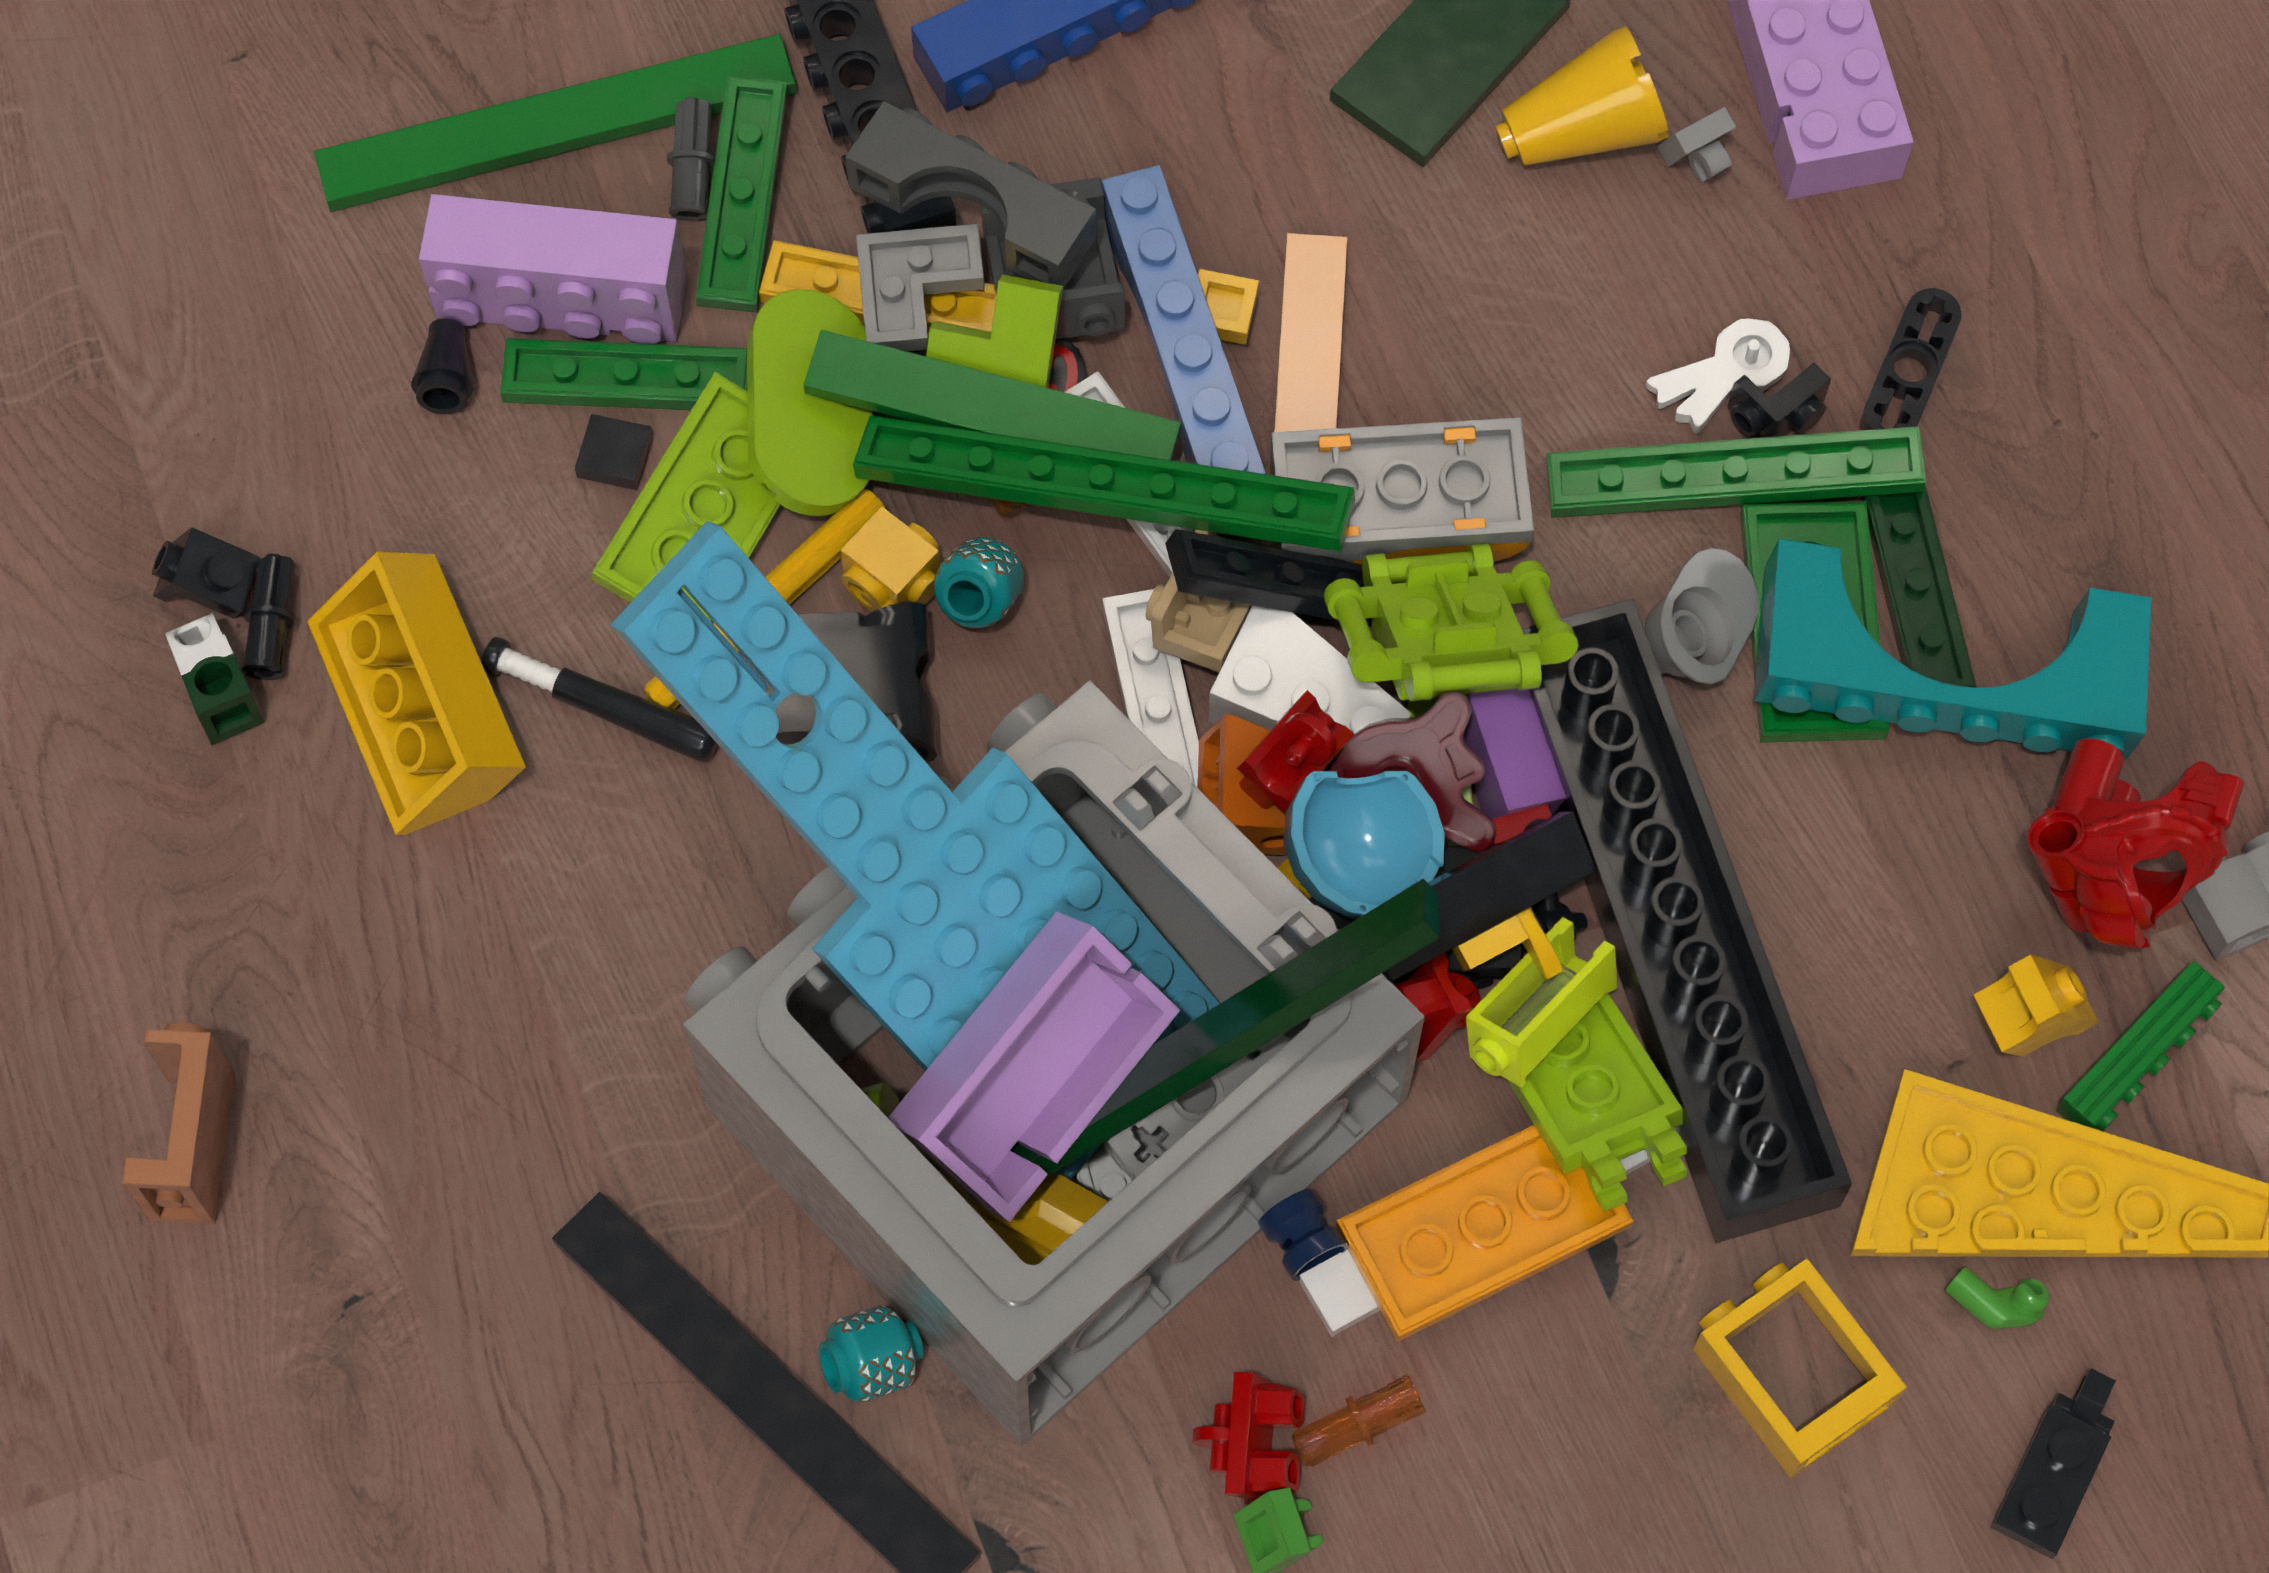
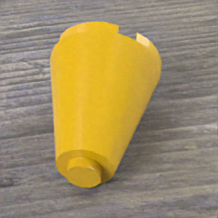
(1586, 107)

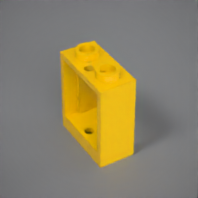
(1793, 1448)

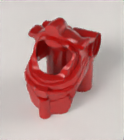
(2103, 830)

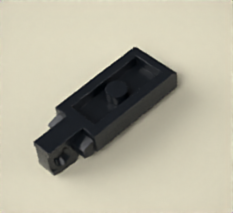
(2057, 1468)

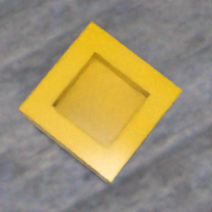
(1230, 303)

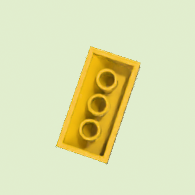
(415, 691)

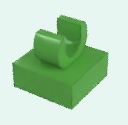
(1274, 1531)

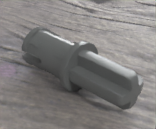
(691, 159)

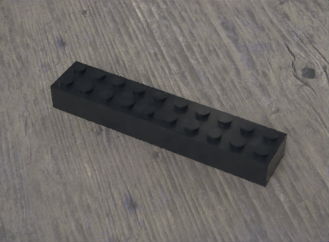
(1685, 934)

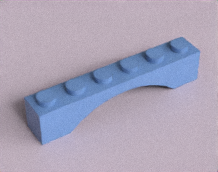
(1179, 321)

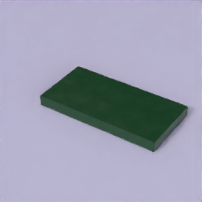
(1440, 67)

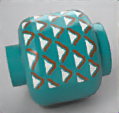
(979, 582)
(870, 1354)

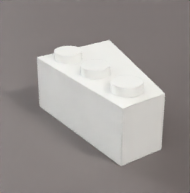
(1282, 659)

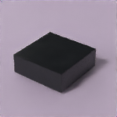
(613, 451)

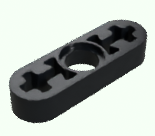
(1905, 345)

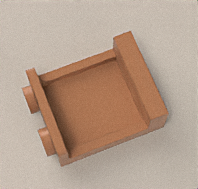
(189, 1179)

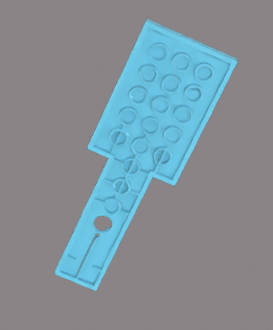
(939, 876)

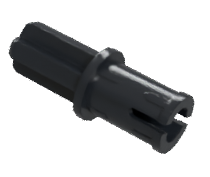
(269, 618)

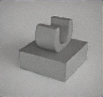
(1701, 145)

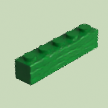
(2143, 1049)

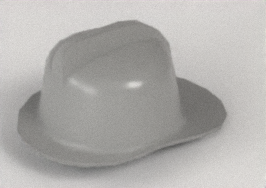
(1704, 617)

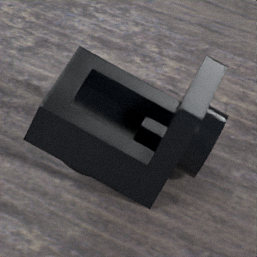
(1792, 407)
(205, 572)

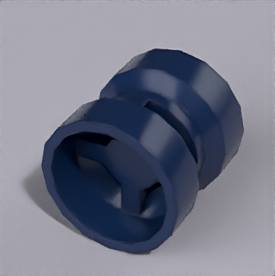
(1302, 1232)

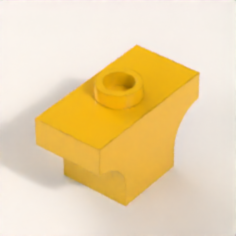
(2035, 1005)

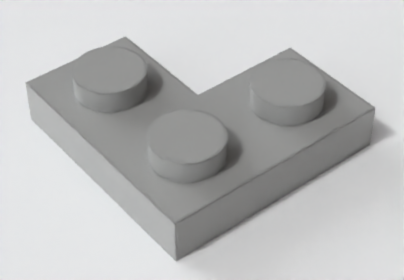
(903, 268)

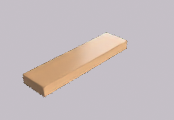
(1311, 333)

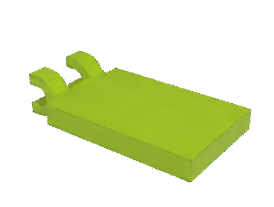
(1602, 1102)

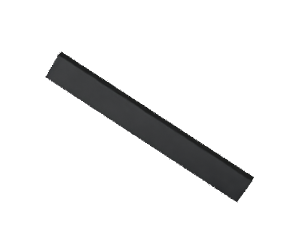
(761, 1393)

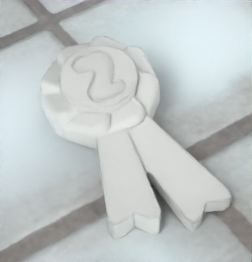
(1743, 348)

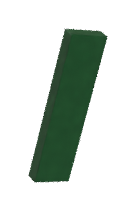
(1918, 587)

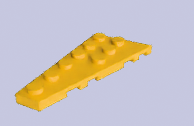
(2014, 1182)

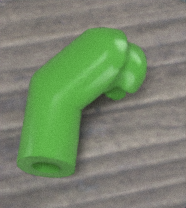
(2000, 1307)

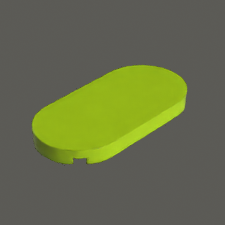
(795, 439)

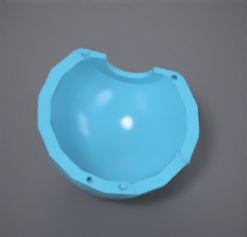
(1362, 838)

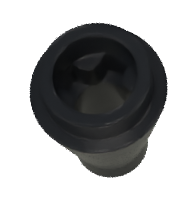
(443, 372)

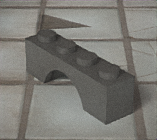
(909, 161)

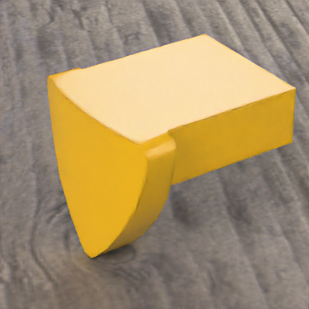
(1517, 929)

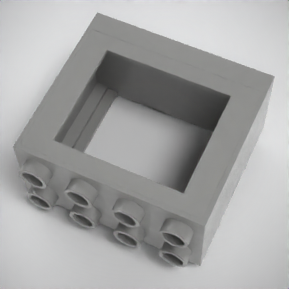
(1042, 1333)

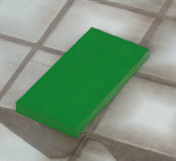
(1826, 524)

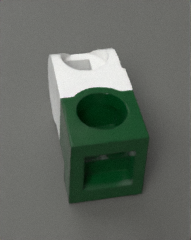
(213, 679)

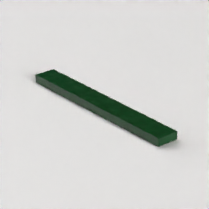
(1262, 1013)

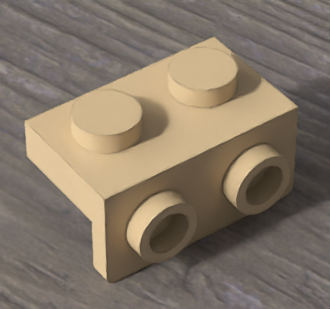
(1194, 625)

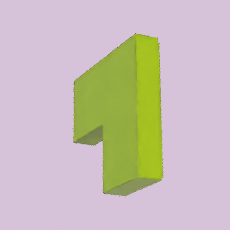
(1020, 334)

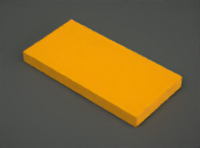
(1474, 1231)

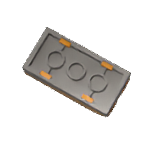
(1418, 485)

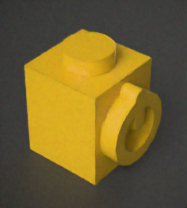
(889, 562)

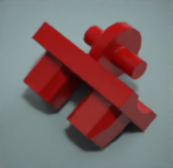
(1290, 751)
(1443, 1000)
(1243, 1437)

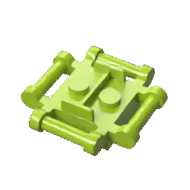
(1449, 623)

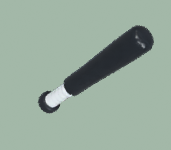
(624, 709)

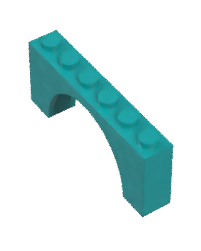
(1826, 661)

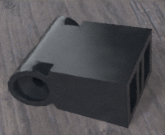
(885, 658)

